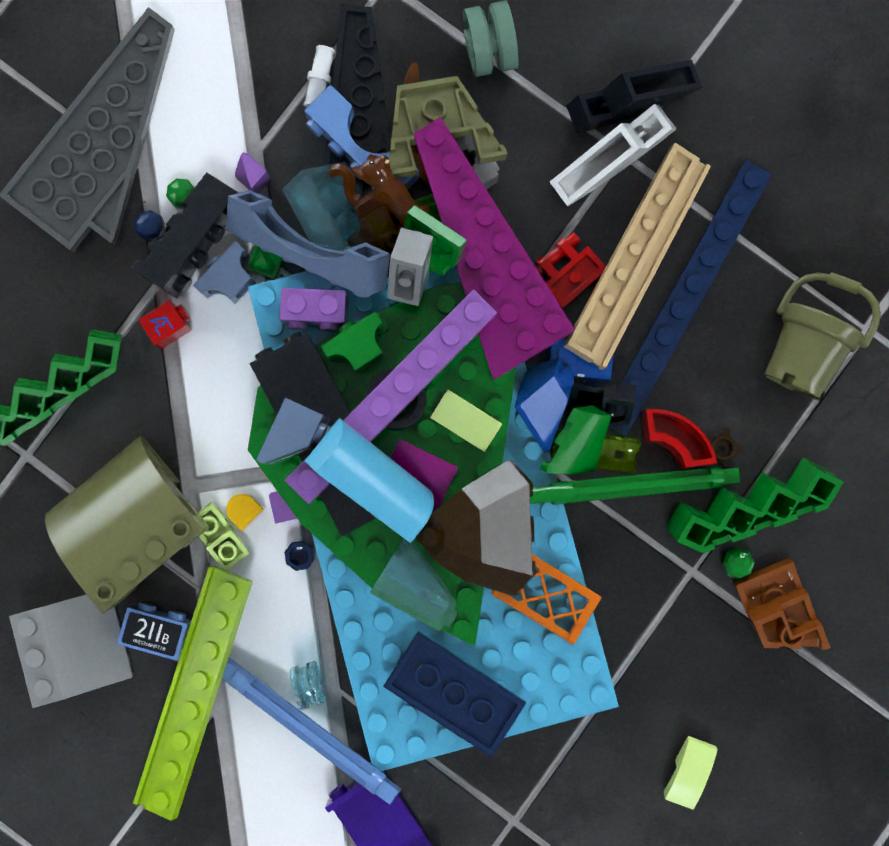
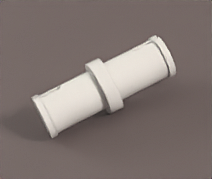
(319, 76)

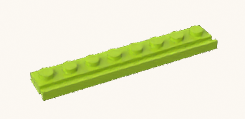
(192, 692)

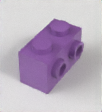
(314, 308)

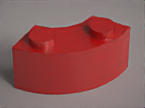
(679, 436)

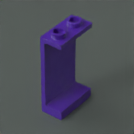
(373, 820)

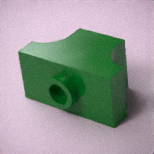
(357, 343)

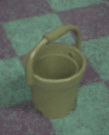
(815, 342)

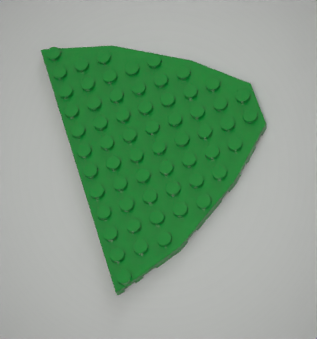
(469, 377)

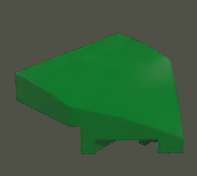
(446, 244)

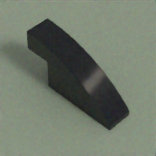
(633, 95)

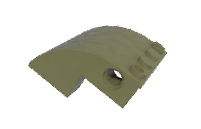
(122, 524)

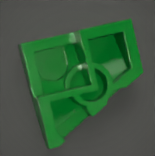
(579, 442)

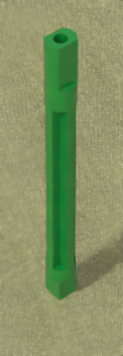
(634, 485)

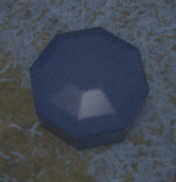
(150, 225)
(299, 555)

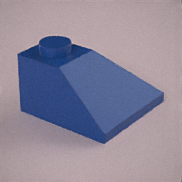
(544, 399)

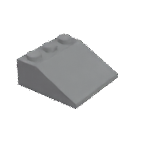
(69, 649)

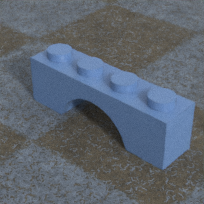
(332, 117)

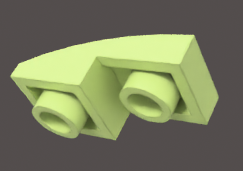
(221, 538)
(692, 772)

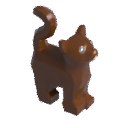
(387, 189)

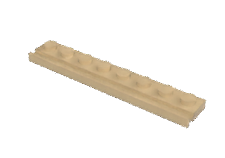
(637, 257)

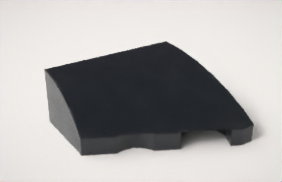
(608, 396)

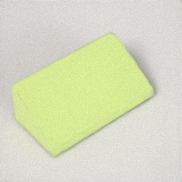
(466, 420)

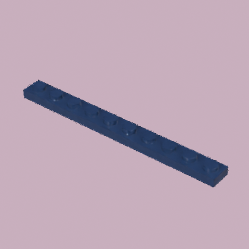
(693, 285)

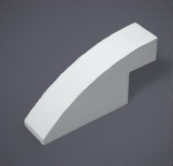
(613, 154)

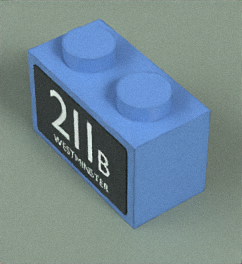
(154, 630)

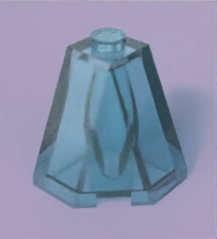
(416, 587)

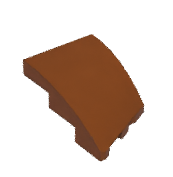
(780, 608)

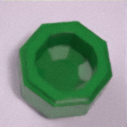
(178, 191)
(738, 563)

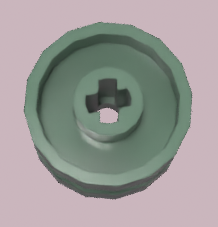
(490, 38)

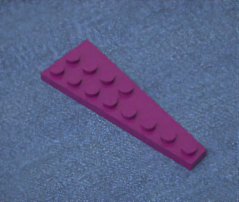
(492, 259)

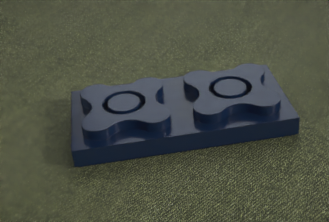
(454, 694)

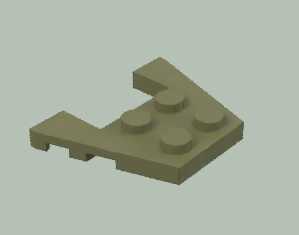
(428, 100)

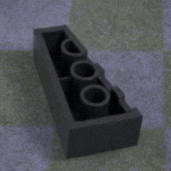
(188, 238)

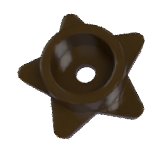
(729, 445)

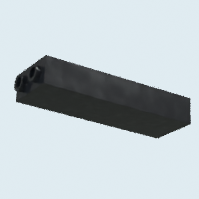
(301, 376)

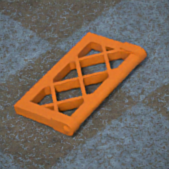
(548, 622)

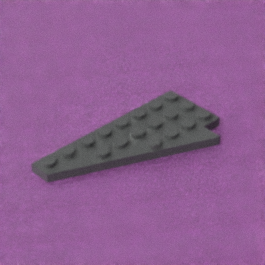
(91, 155)

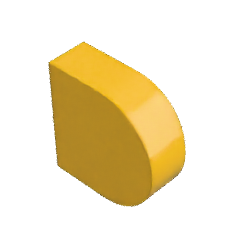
(243, 510)

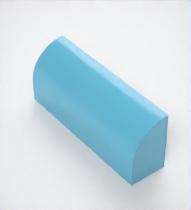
(372, 480)

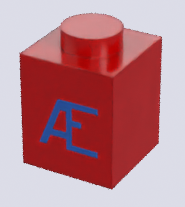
(166, 324)

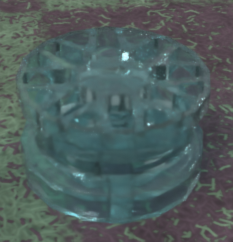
(307, 685)

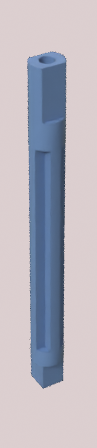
(310, 732)

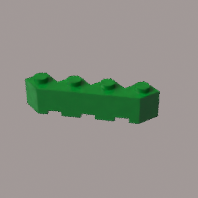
(67, 380)
(767, 505)

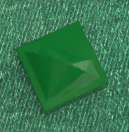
(264, 263)

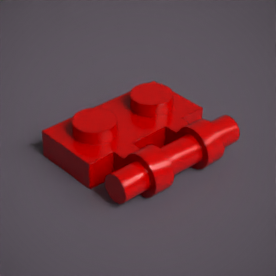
(573, 277)

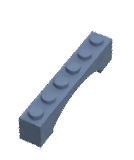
(358, 268)

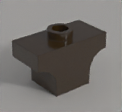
(377, 230)

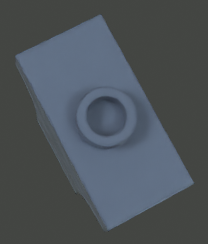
(226, 275)

